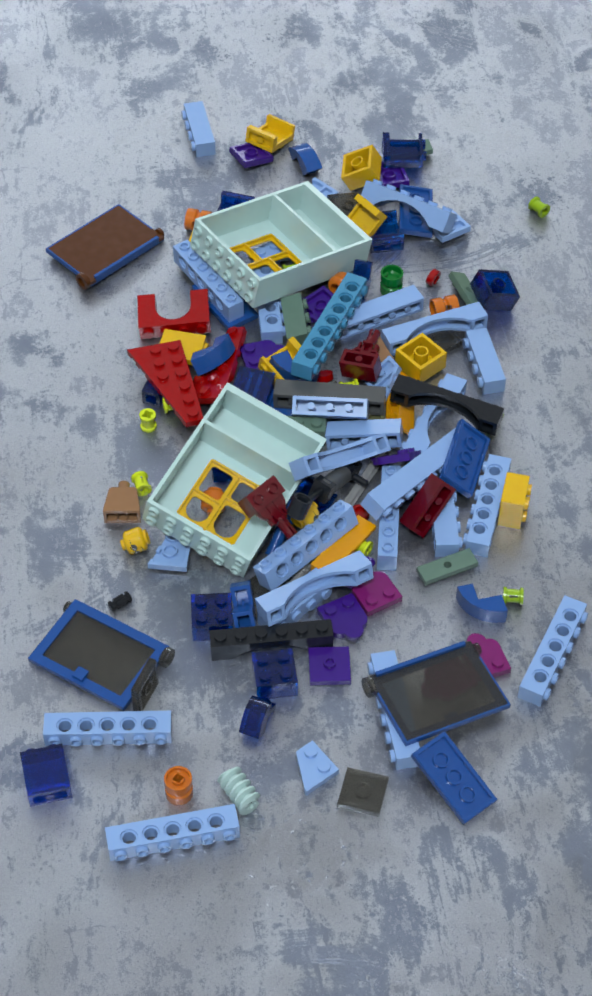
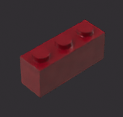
(427, 505)

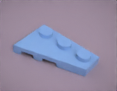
(171, 556)

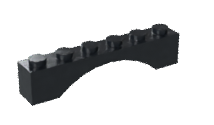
(413, 392)
(232, 642)

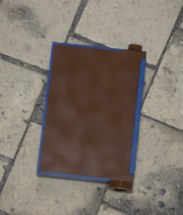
(104, 245)

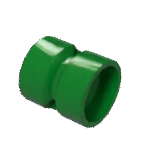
(391, 279)

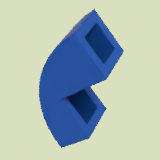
(306, 157)
(213, 356)
(282, 363)
(243, 603)
(486, 609)

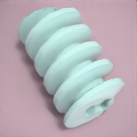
(239, 790)

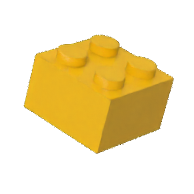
(361, 166)
(421, 358)
(514, 500)

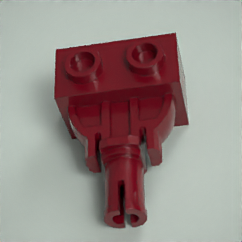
(362, 361)
(269, 505)

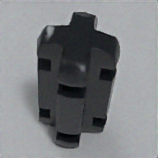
(119, 601)

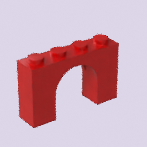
(194, 321)

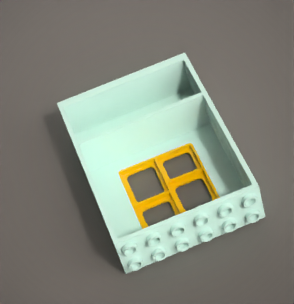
(298, 223)
(250, 446)

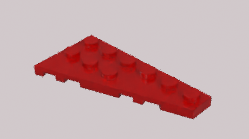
(170, 376)
(211, 383)

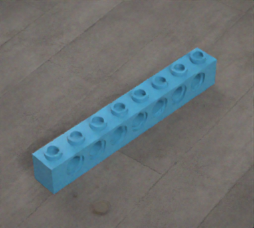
(329, 327)

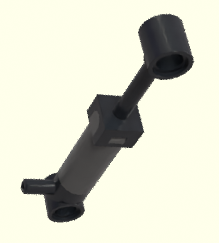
(323, 488)

